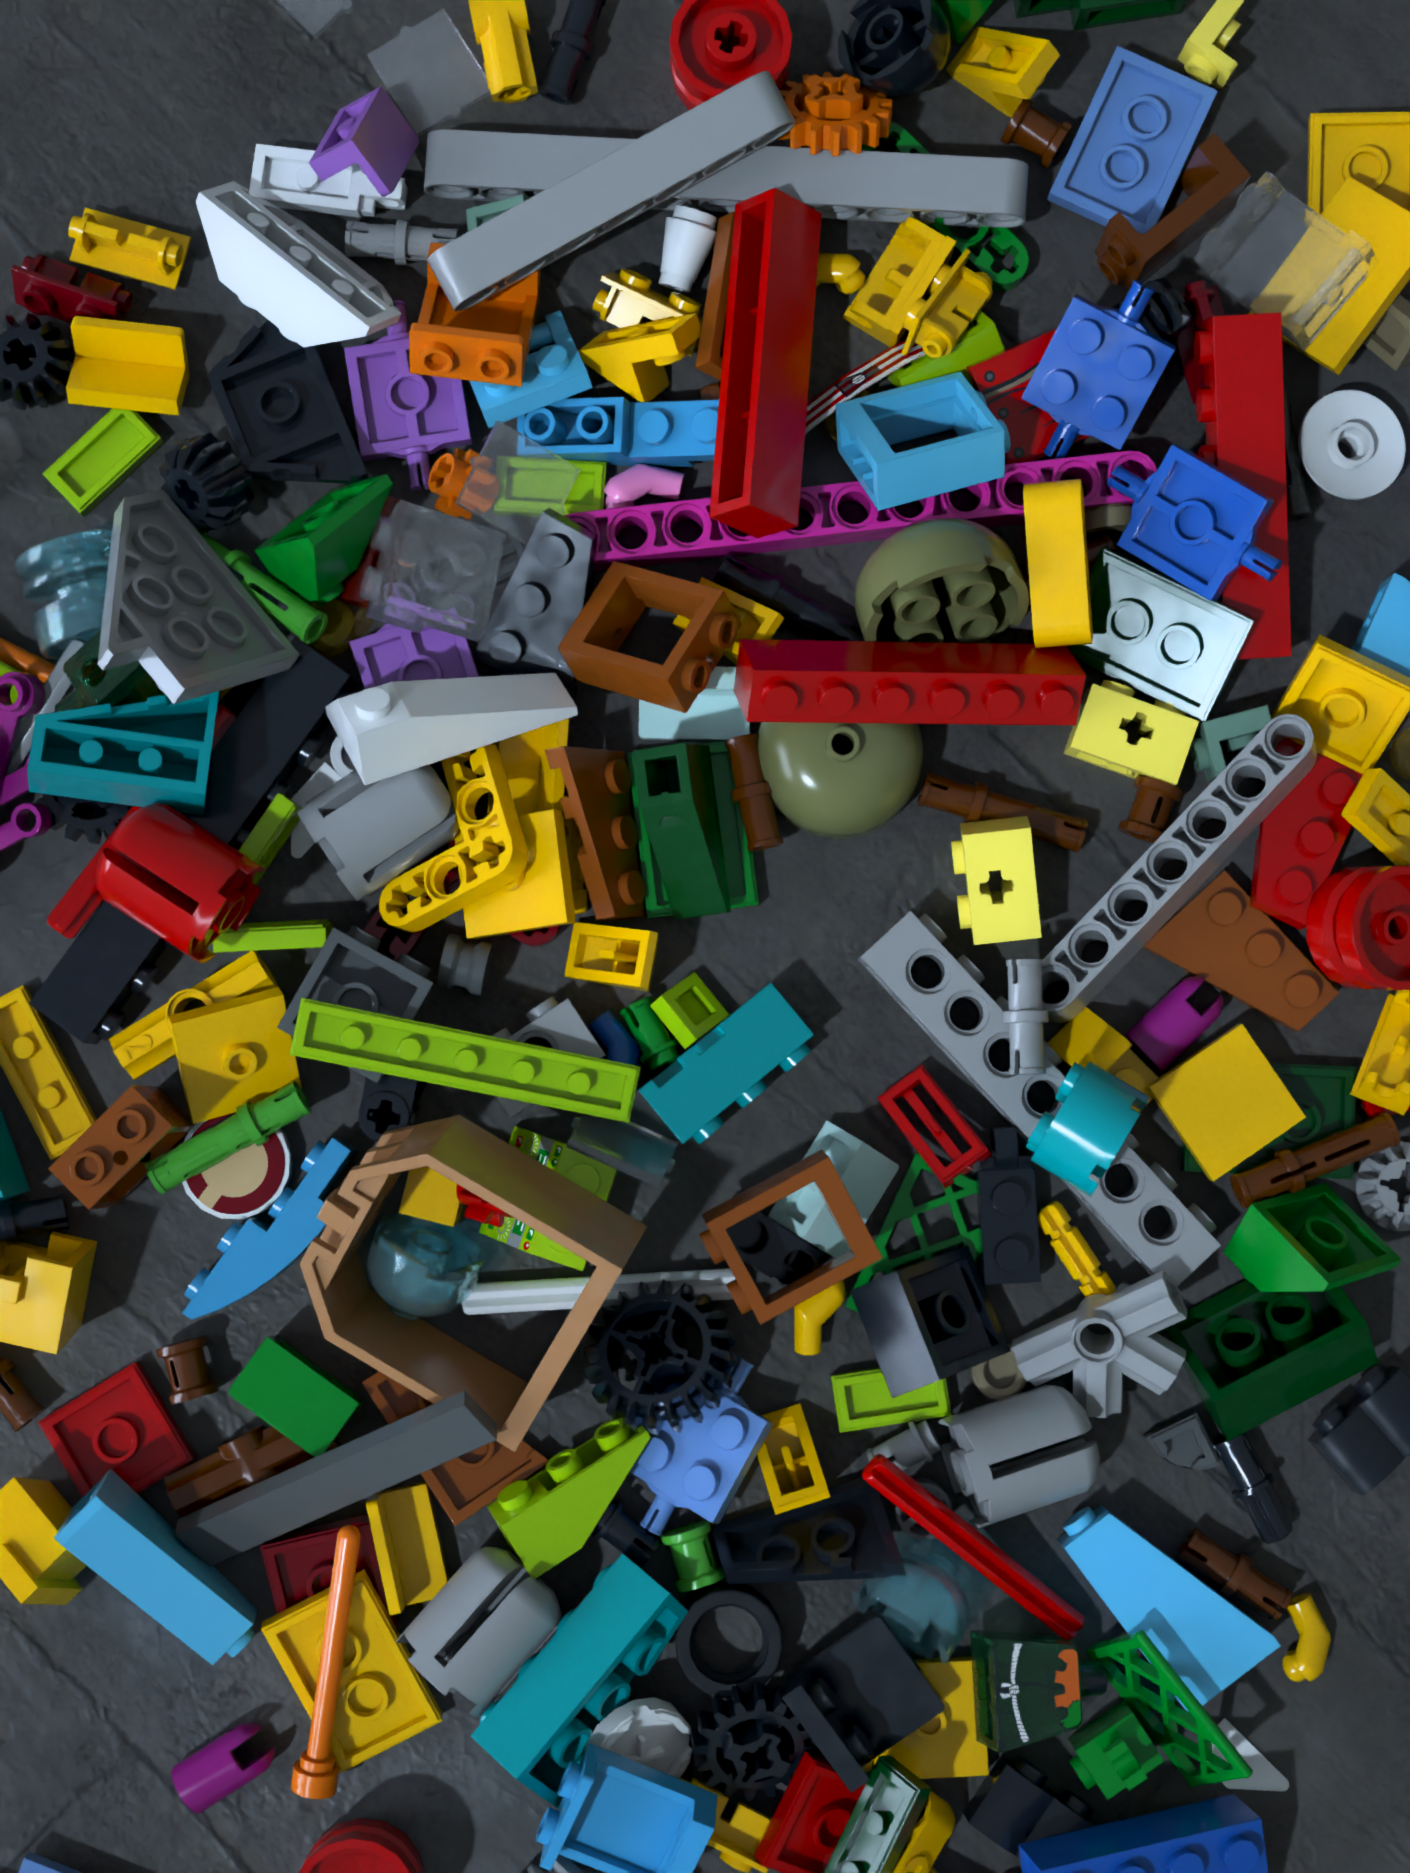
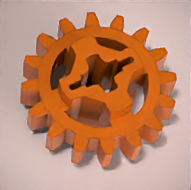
(835, 114)

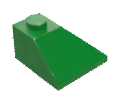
(326, 540)
(1306, 1243)

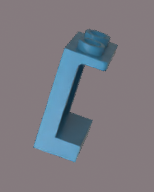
(626, 1817)

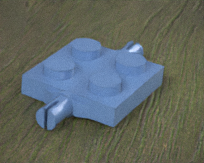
(704, 1461)

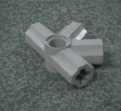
(1101, 1360)

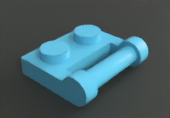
(548, 377)

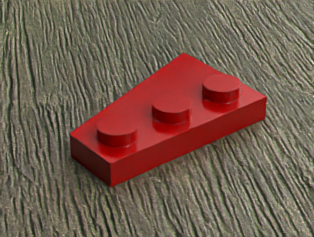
(1301, 839)

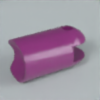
(1174, 1023)
(216, 1772)

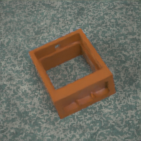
(612, 612)
(106, 1158)
(815, 1169)

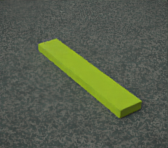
(464, 1060)

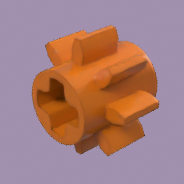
(448, 479)

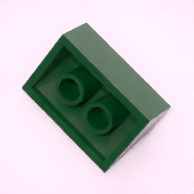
(1269, 1351)

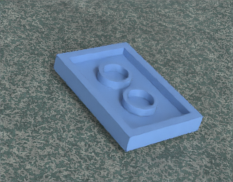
(1132, 142)

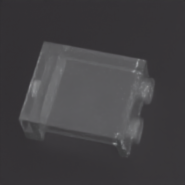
(1285, 260)

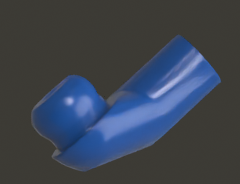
(616, 1038)

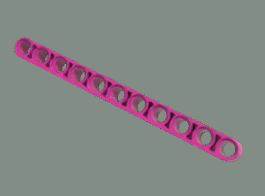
(828, 527)

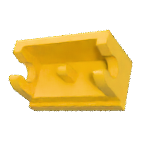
(899, 280)
(1386, 1064)

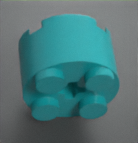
(1087, 1126)

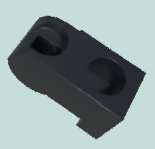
(773, 1248)

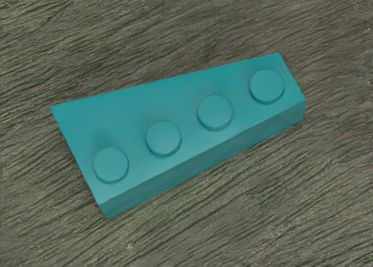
(579, 1677)

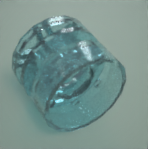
(71, 579)

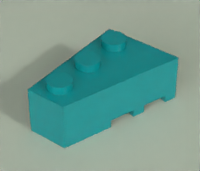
(127, 753)
(728, 1065)

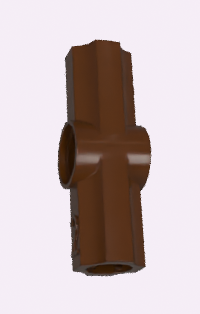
(233, 1468)

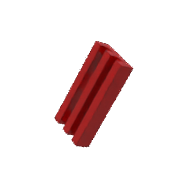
(961, 1162)

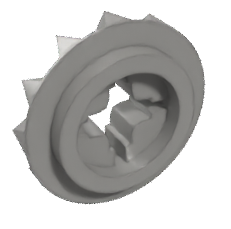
(1377, 1200)

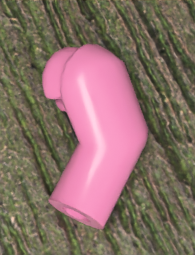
(639, 481)

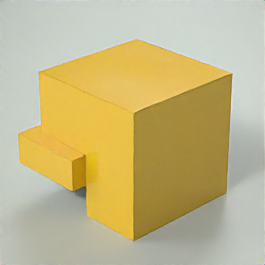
(44, 1291)
(30, 1558)

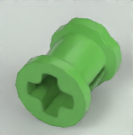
(693, 1556)

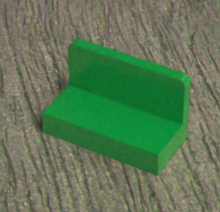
(295, 1396)

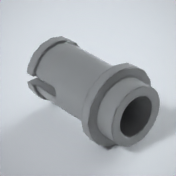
(909, 1446)

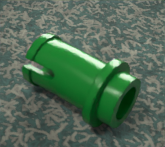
(650, 1034)

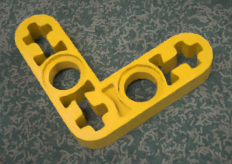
(479, 844)

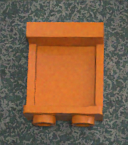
(477, 343)

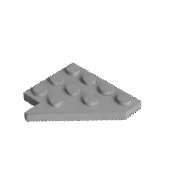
(181, 607)

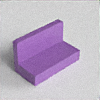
(371, 135)

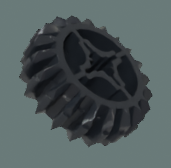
(672, 1315)

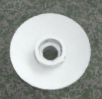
(1369, 432)

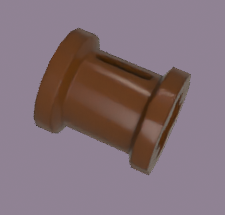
(1036, 132)
(1150, 809)
(187, 1369)

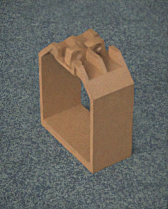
(415, 1350)

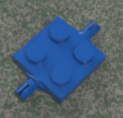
(1098, 371)
(1195, 522)

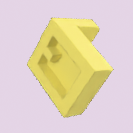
(1204, 48)

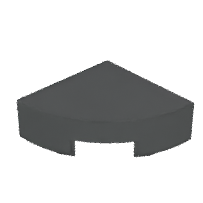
(1184, 1443)

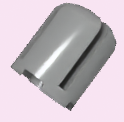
(381, 827)
(1020, 1453)
(482, 1627)

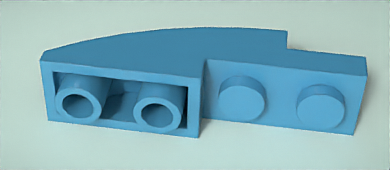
(625, 431)
(262, 1252)

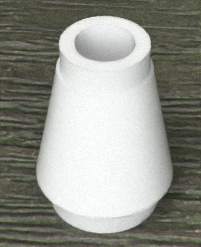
(686, 245)

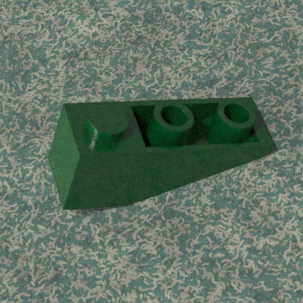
(683, 826)

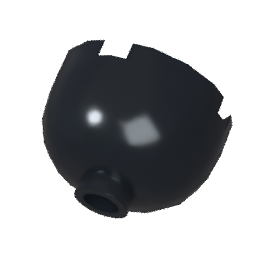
(895, 45)

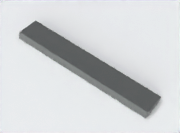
(337, 1478)

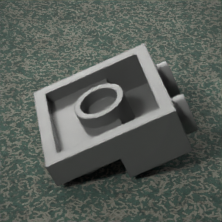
(359, 977)

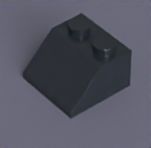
(929, 1321)

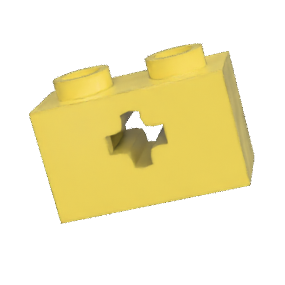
(1104, 744)
(1014, 909)

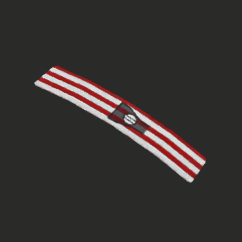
(857, 381)

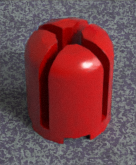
(177, 879)

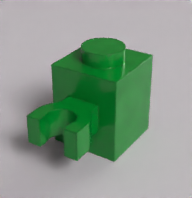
(1114, 1752)

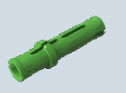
(298, 618)
(241, 1130)

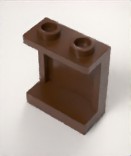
(1213, 186)

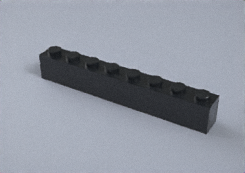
(245, 774)

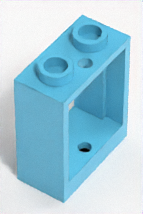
(910, 412)

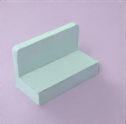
(711, 717)
(864, 1175)

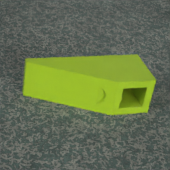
(562, 1504)

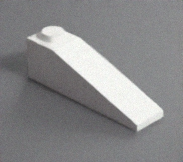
(431, 720)

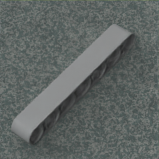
(611, 191)
(1181, 843)

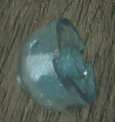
(421, 1267)
(922, 1607)

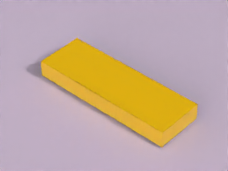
(41, 1075)

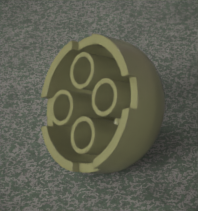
(940, 566)
(838, 792)

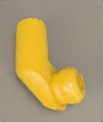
(840, 269)
(812, 1314)
(1313, 1642)

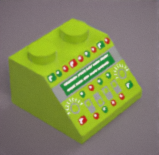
(572, 1165)

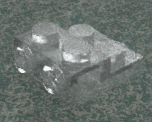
(432, 572)

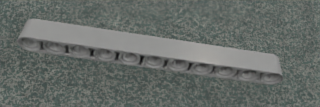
(844, 187)

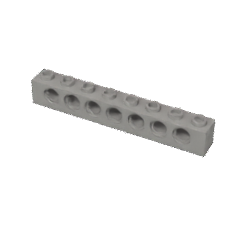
(890, 961)

